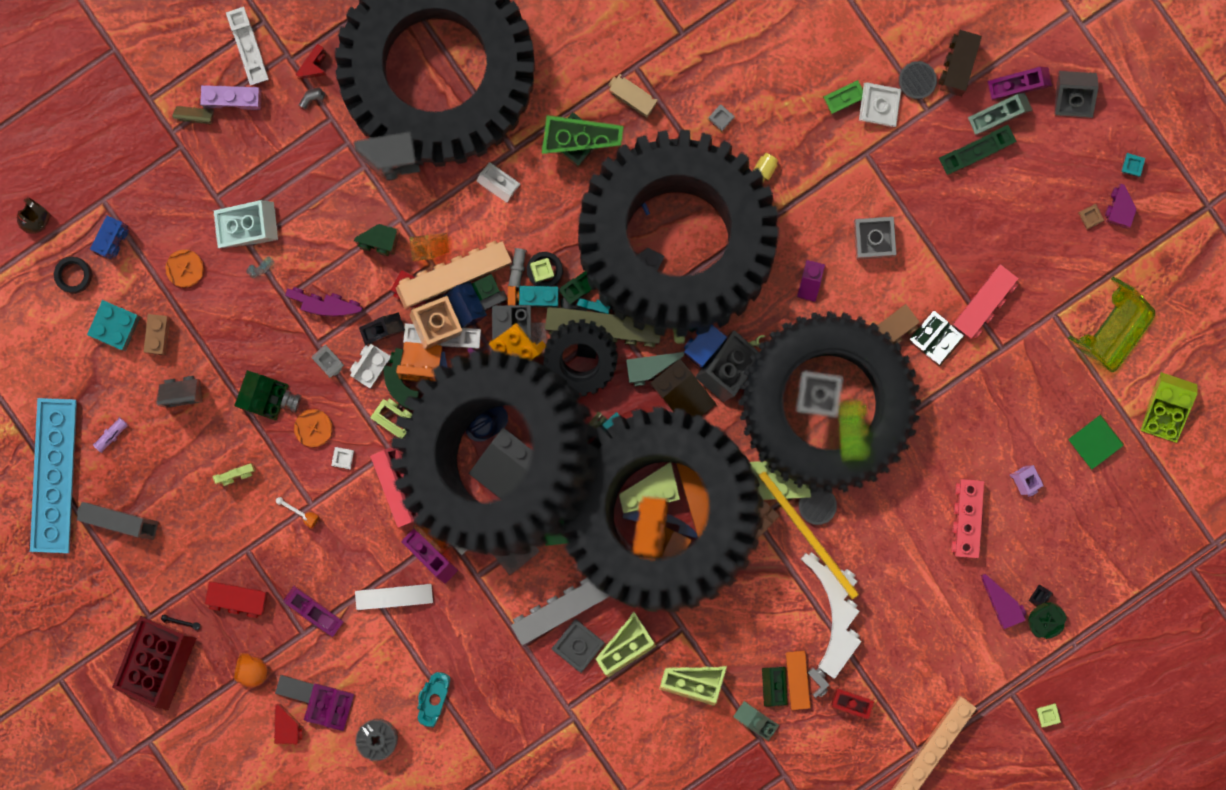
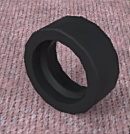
(559, 269)
(58, 275)

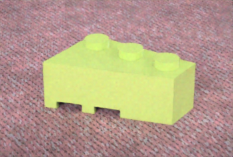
(657, 485)

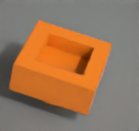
(513, 295)

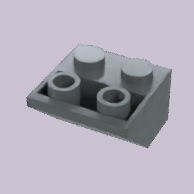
(506, 316)

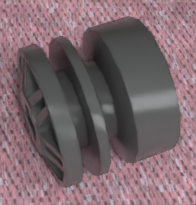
(388, 739)

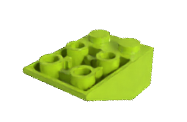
(1169, 407)

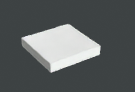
(880, 104)

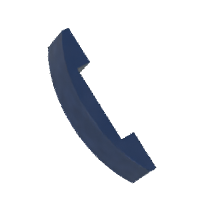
(683, 529)

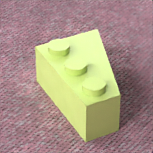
(625, 647)
(694, 683)

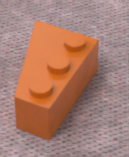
(651, 527)

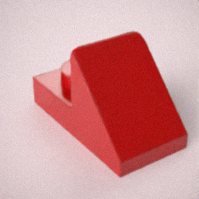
(309, 66)

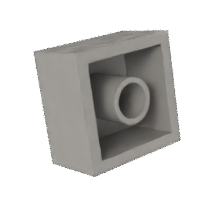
(874, 238)
(819, 394)

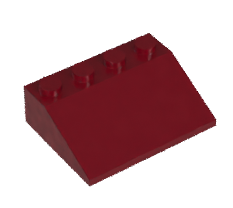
(154, 663)

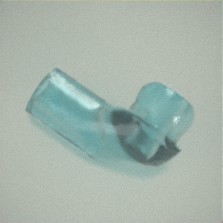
(261, 269)

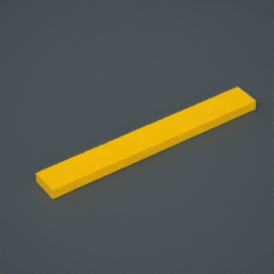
(808, 535)

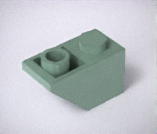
(756, 721)

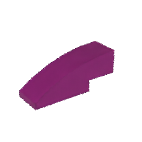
(313, 611)

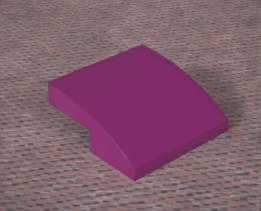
(328, 707)

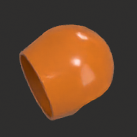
(250, 670)

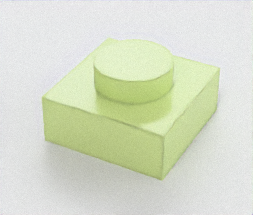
(541, 270)
(1048, 715)

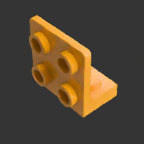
(517, 342)

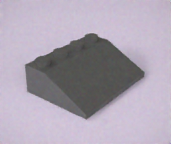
(502, 464)

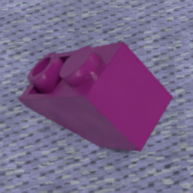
(1122, 208)

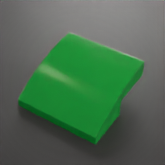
(1096, 441)

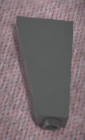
(117, 520)

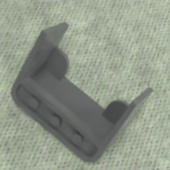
(388, 155)

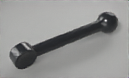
(196, 625)

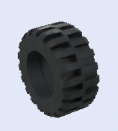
(582, 334)

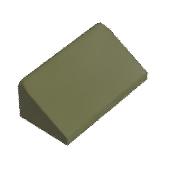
(194, 115)

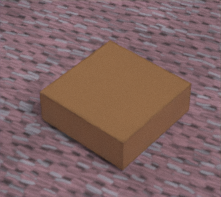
(1091, 216)

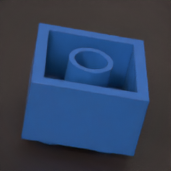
(704, 346)

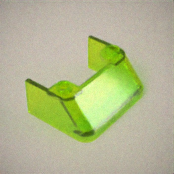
(1120, 330)

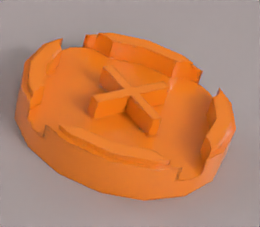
(184, 268)
(313, 428)

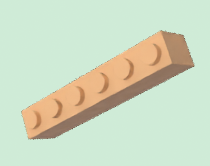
(447, 276)
(935, 745)

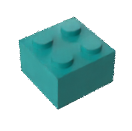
(113, 325)

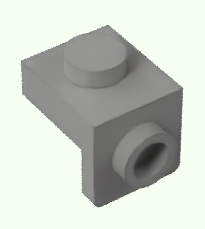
(328, 361)
(818, 676)

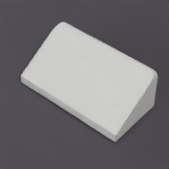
(498, 182)

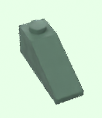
(1000, 113)
(648, 367)

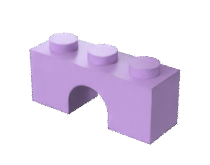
(230, 97)

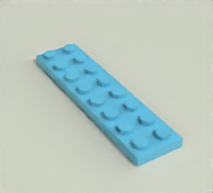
(53, 475)

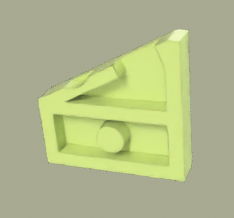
(227, 478)

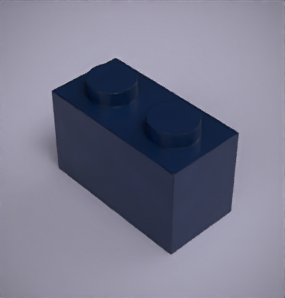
(466, 304)

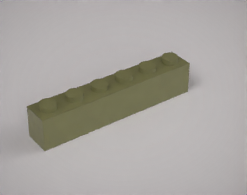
(616, 327)

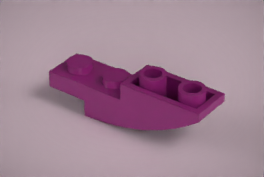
(331, 306)

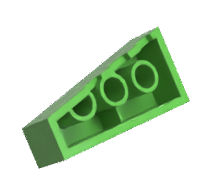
(574, 134)

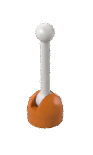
(309, 518)

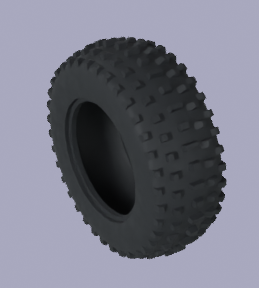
(839, 338)

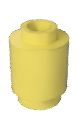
(767, 165)

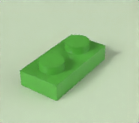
(844, 97)

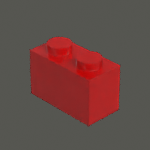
(852, 703)

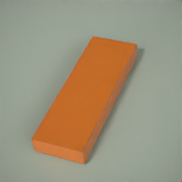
(797, 680)

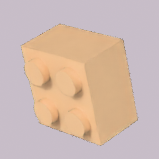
(435, 322)

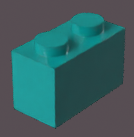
(539, 296)

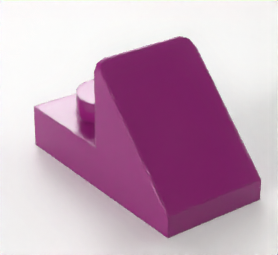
(810, 280)

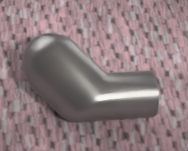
(310, 95)

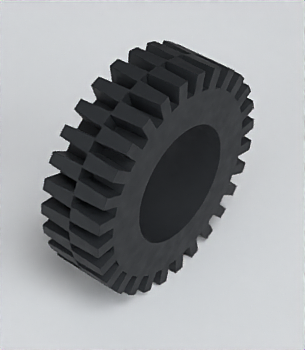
(440, 134)
(684, 168)
(433, 443)
(730, 522)

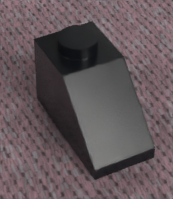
(381, 328)

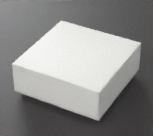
(342, 458)

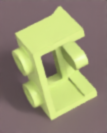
(385, 422)

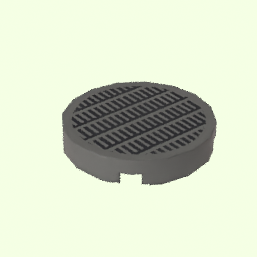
(917, 80)
(818, 508)

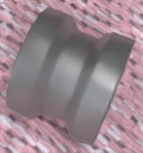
(291, 401)

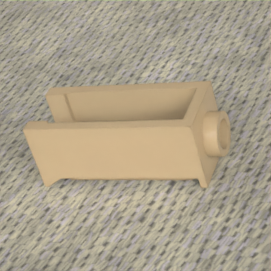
(632, 95)

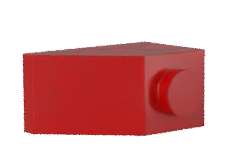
(286, 727)

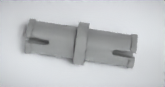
(517, 267)

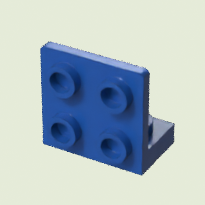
(109, 237)

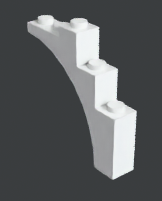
(841, 643)

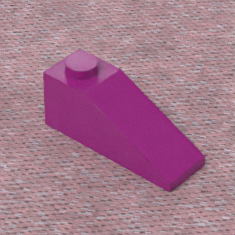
(1020, 82)
(429, 556)
(1006, 607)

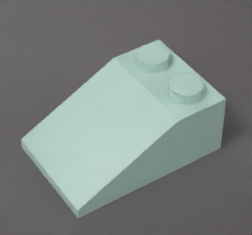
(246, 224)

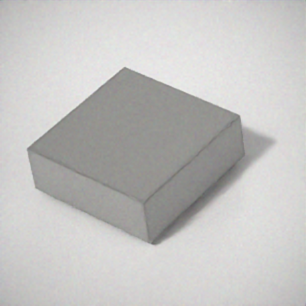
(721, 117)

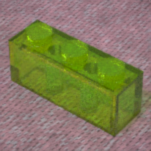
(853, 430)

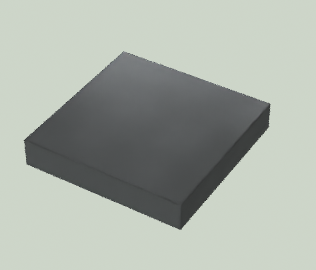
(578, 645)

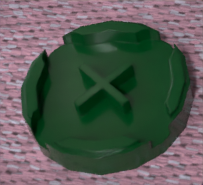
(1047, 620)

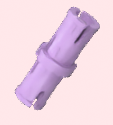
(110, 435)

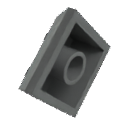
(1076, 94)

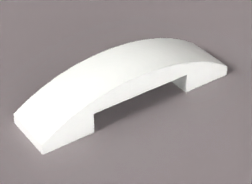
(247, 46)
(467, 339)
(394, 597)

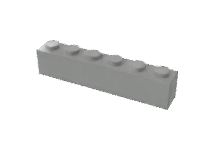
(557, 611)

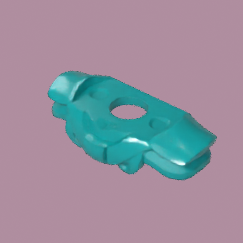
(430, 713)

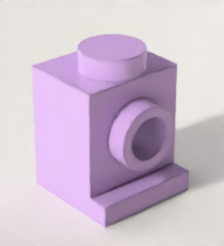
(1027, 480)

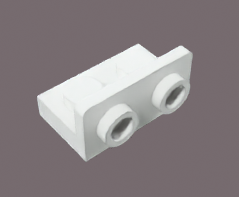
(370, 365)

